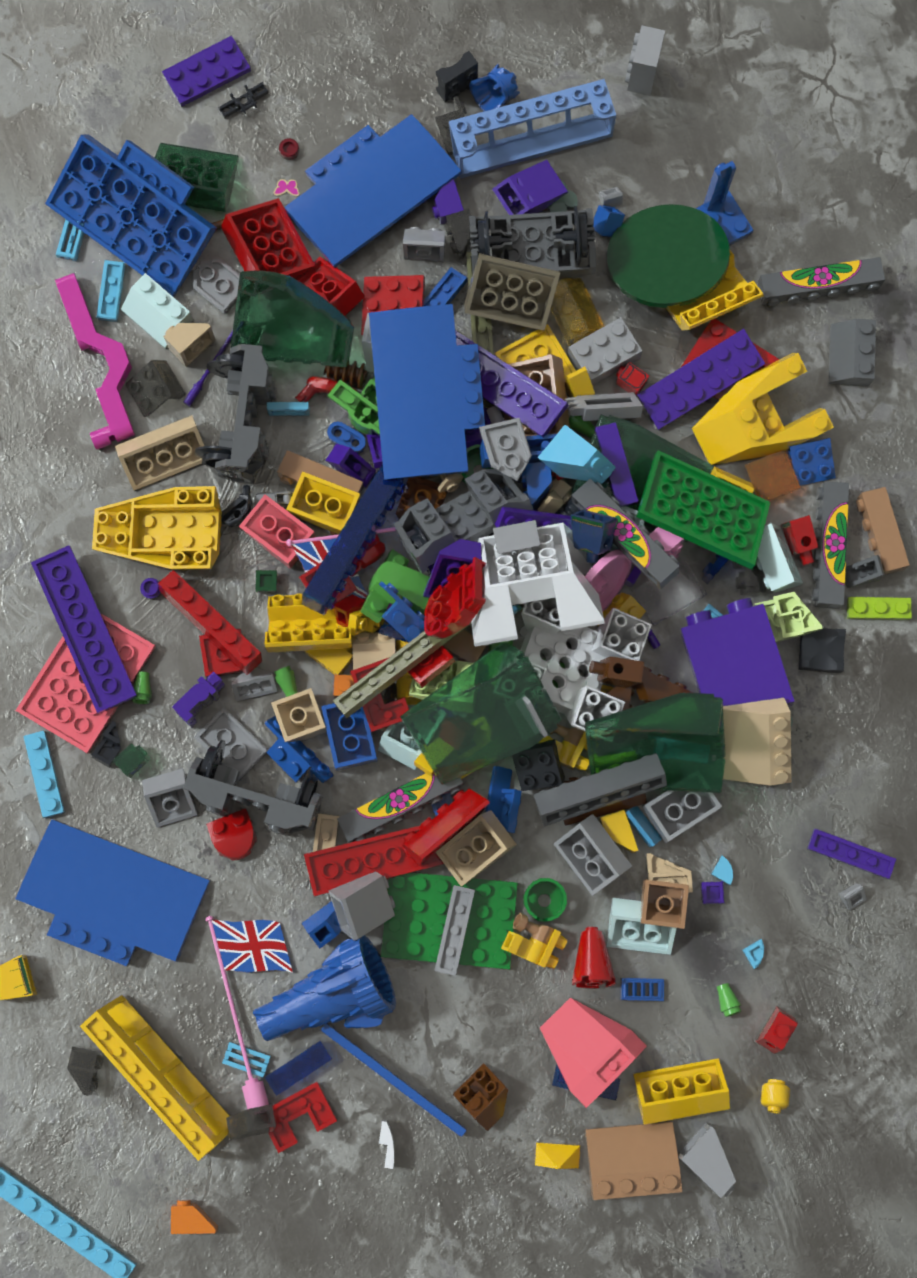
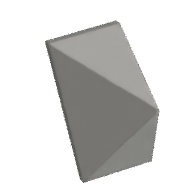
(254, 684)

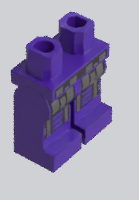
(198, 697)

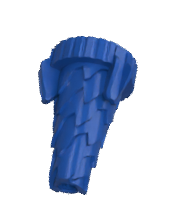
(347, 987)

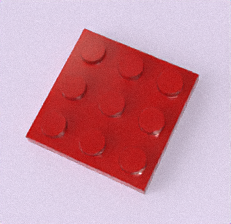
(392, 293)

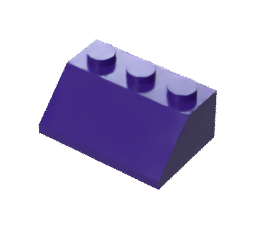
(449, 561)

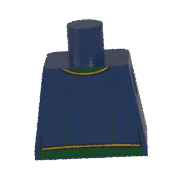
(592, 533)

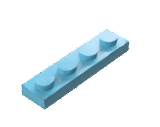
(44, 774)

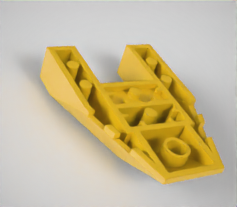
(747, 423)

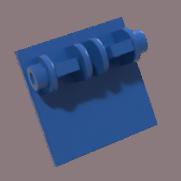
(812, 461)

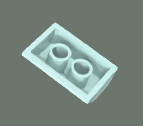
(154, 308)
(777, 560)
(628, 932)

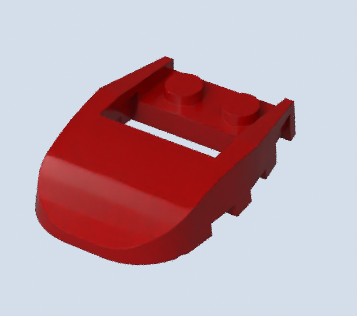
(456, 603)

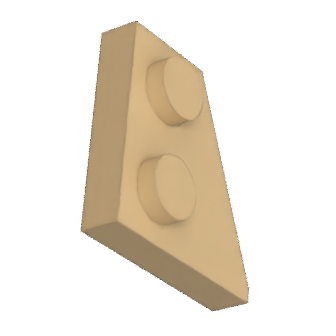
(667, 871)

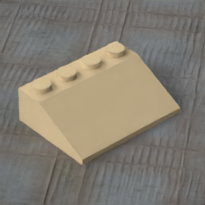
(758, 742)

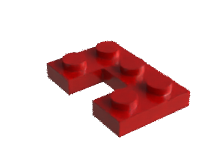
(377, 713)
(306, 1100)

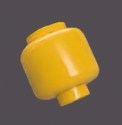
(775, 1096)

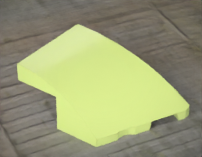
(789, 617)

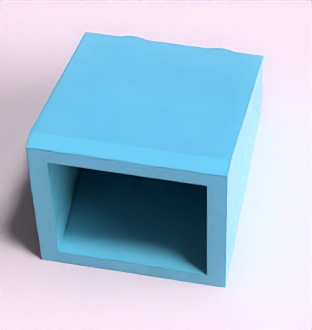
(575, 458)

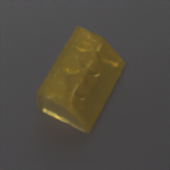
(575, 310)

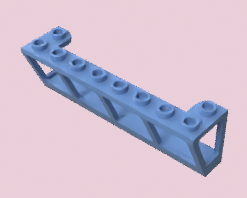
(533, 143)

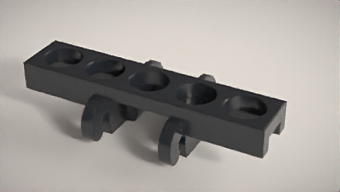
(251, 100)

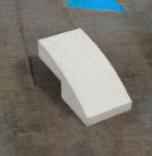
(387, 1139)

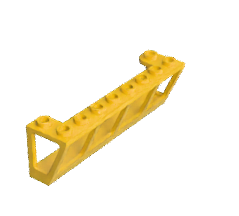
(150, 1080)

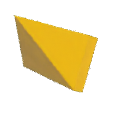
(557, 1155)

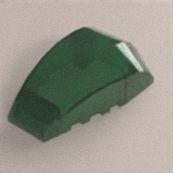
(290, 321)

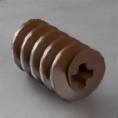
(351, 373)

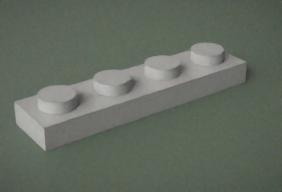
(454, 930)

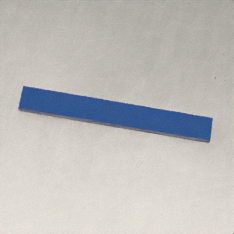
(393, 1079)

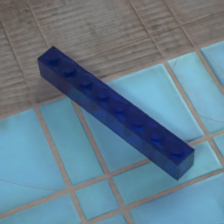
(352, 543)

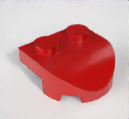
(233, 835)

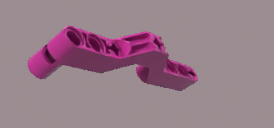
(116, 357)

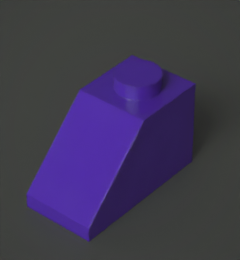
(447, 202)
(350, 463)

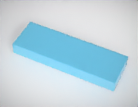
(110, 291)

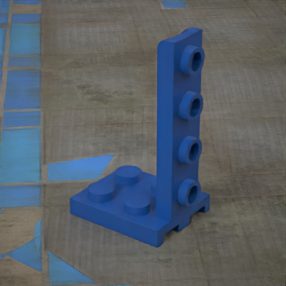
(723, 207)

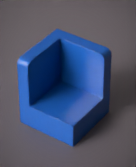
(607, 220)

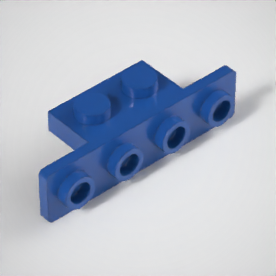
(401, 615)
(295, 756)
(502, 799)

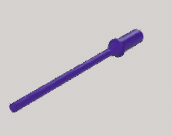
(198, 386)

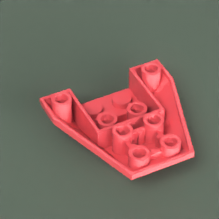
(589, 1048)

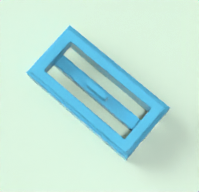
(67, 255)
(288, 408)
(236, 1065)

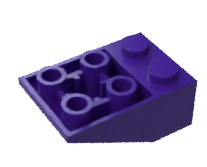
(530, 190)

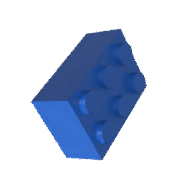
(349, 738)

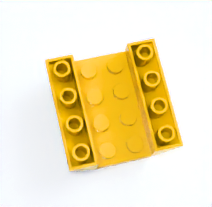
(727, 296)
(301, 628)

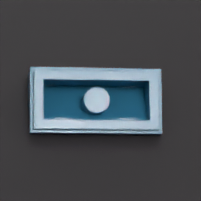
(643, 826)

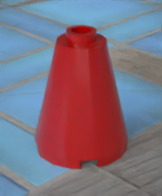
(592, 961)

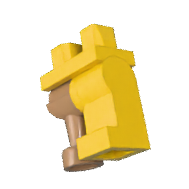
(571, 747)
(540, 945)

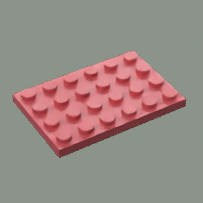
(60, 696)

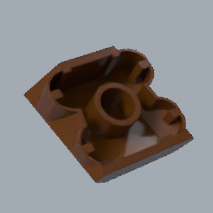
(417, 490)

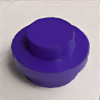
(150, 588)

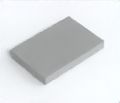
(241, 747)

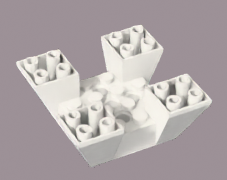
(533, 575)
(577, 695)

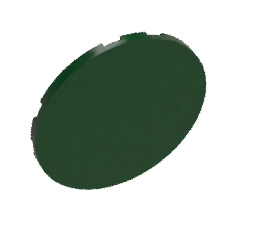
(668, 255)

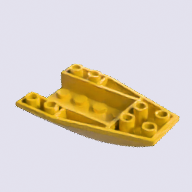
(163, 528)

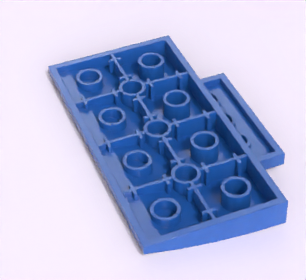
(369, 187)
(132, 209)
(424, 391)
(110, 896)

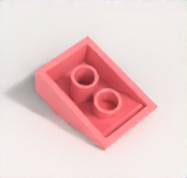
(272, 527)

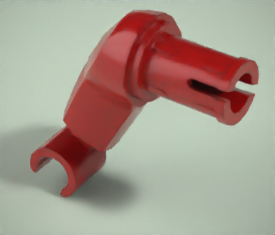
(316, 385)
(373, 553)

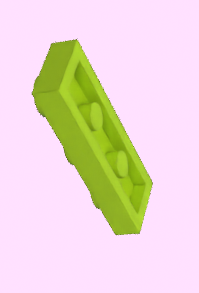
(879, 608)

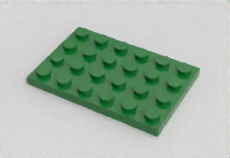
(704, 509)
(422, 913)

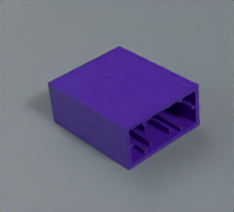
(736, 655)

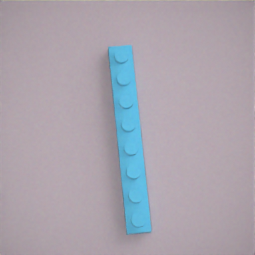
(64, 1226)

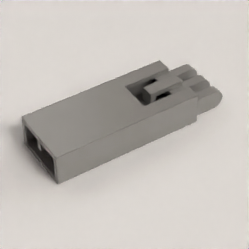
(592, 406)

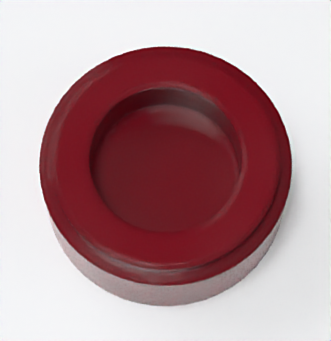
(289, 149)

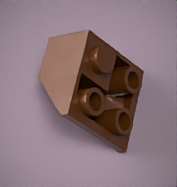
(483, 1097)

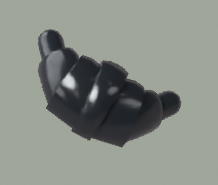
(238, 509)

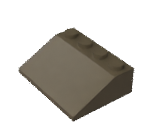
(511, 292)

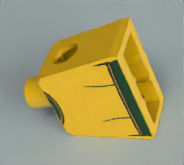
(16, 979)

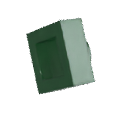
(266, 581)

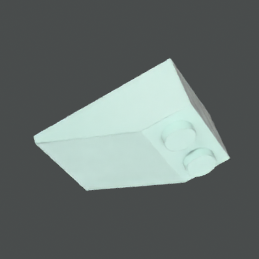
(399, 744)

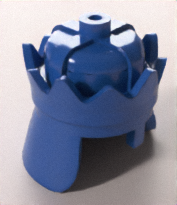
(494, 89)

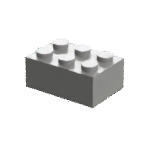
(644, 59)
(605, 351)
(679, 810)
(592, 854)

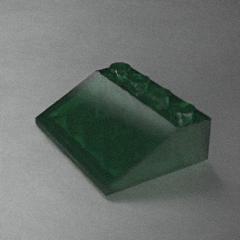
(206, 170)

